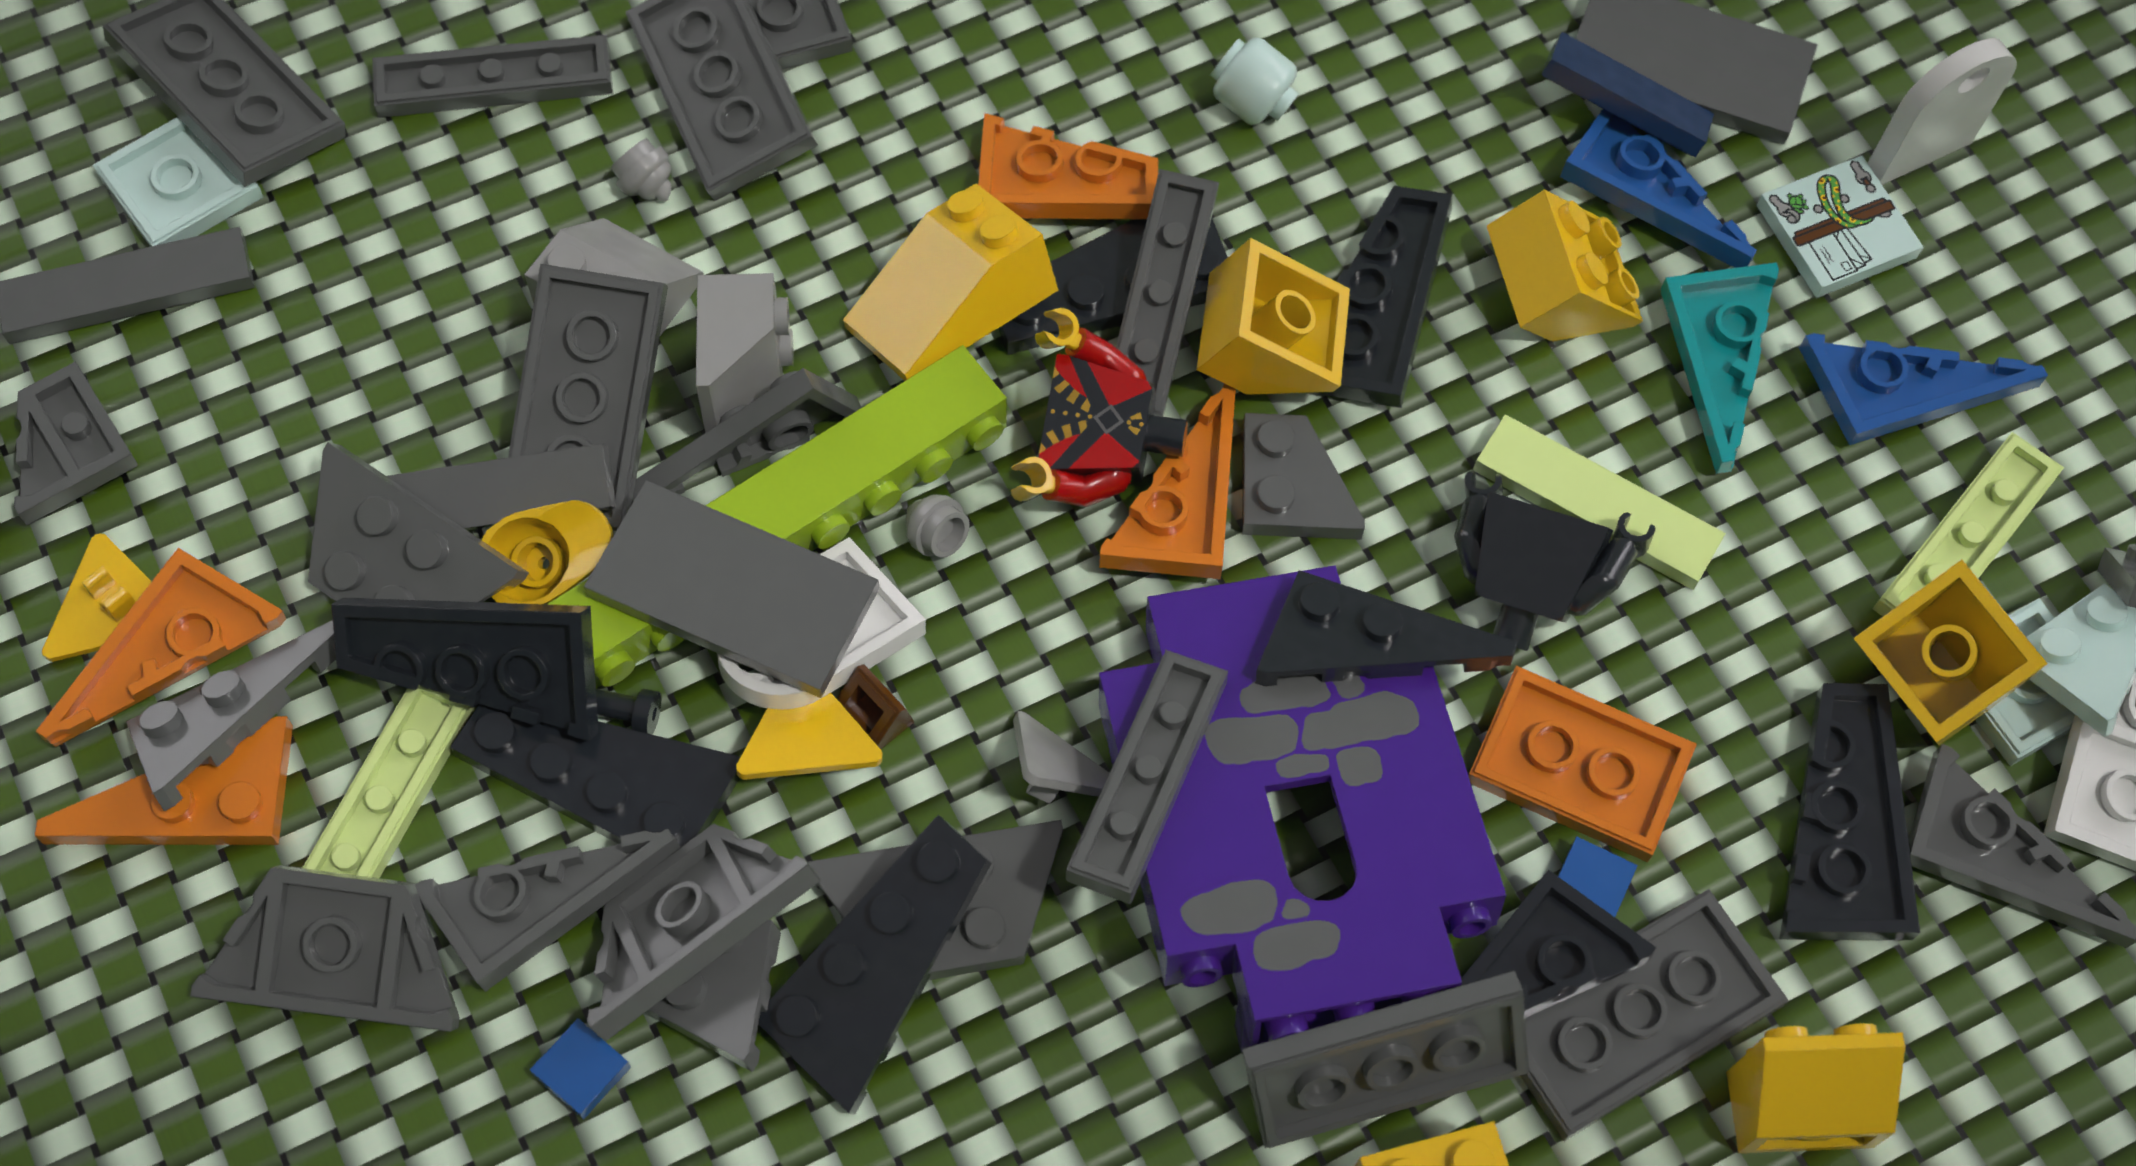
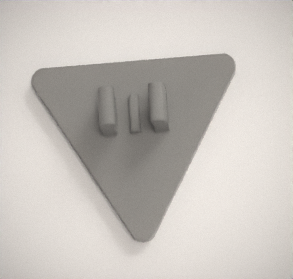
(1053, 763)

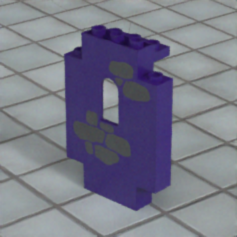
(1218, 870)

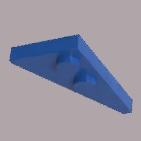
(1651, 185)
(1895, 388)

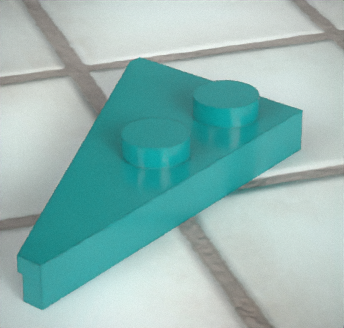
(1719, 334)

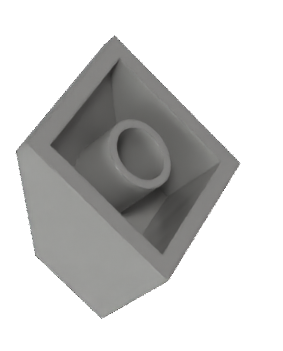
(615, 251)
(739, 341)

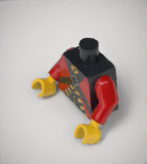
(1095, 421)

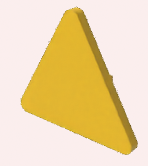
(96, 601)
(807, 741)

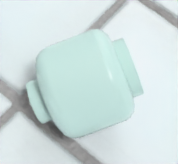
(1255, 81)

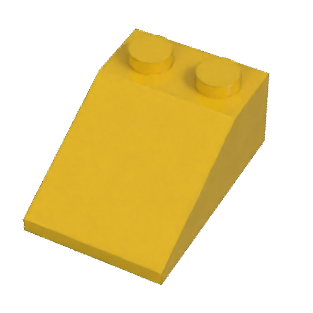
(952, 282)

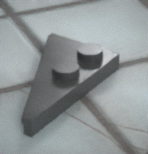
(758, 430)
(222, 712)
(1989, 848)
(524, 907)

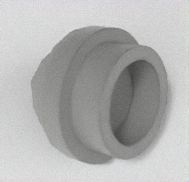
(652, 172)
(936, 525)

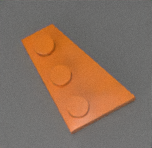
(1061, 179)

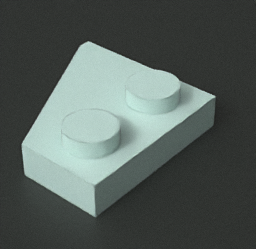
(2089, 657)

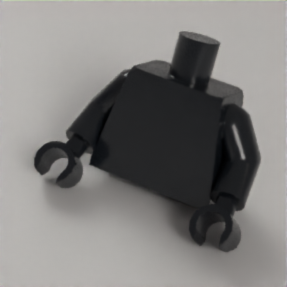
(1539, 558)

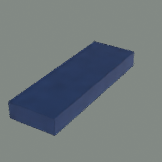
(1628, 94)

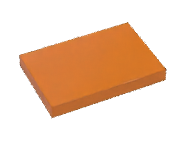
(1582, 763)

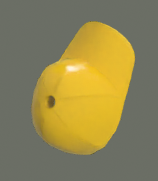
(565, 533)

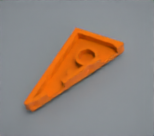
(1182, 515)
(172, 630)
(219, 805)

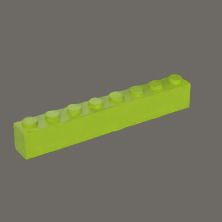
(834, 483)

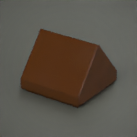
(874, 707)

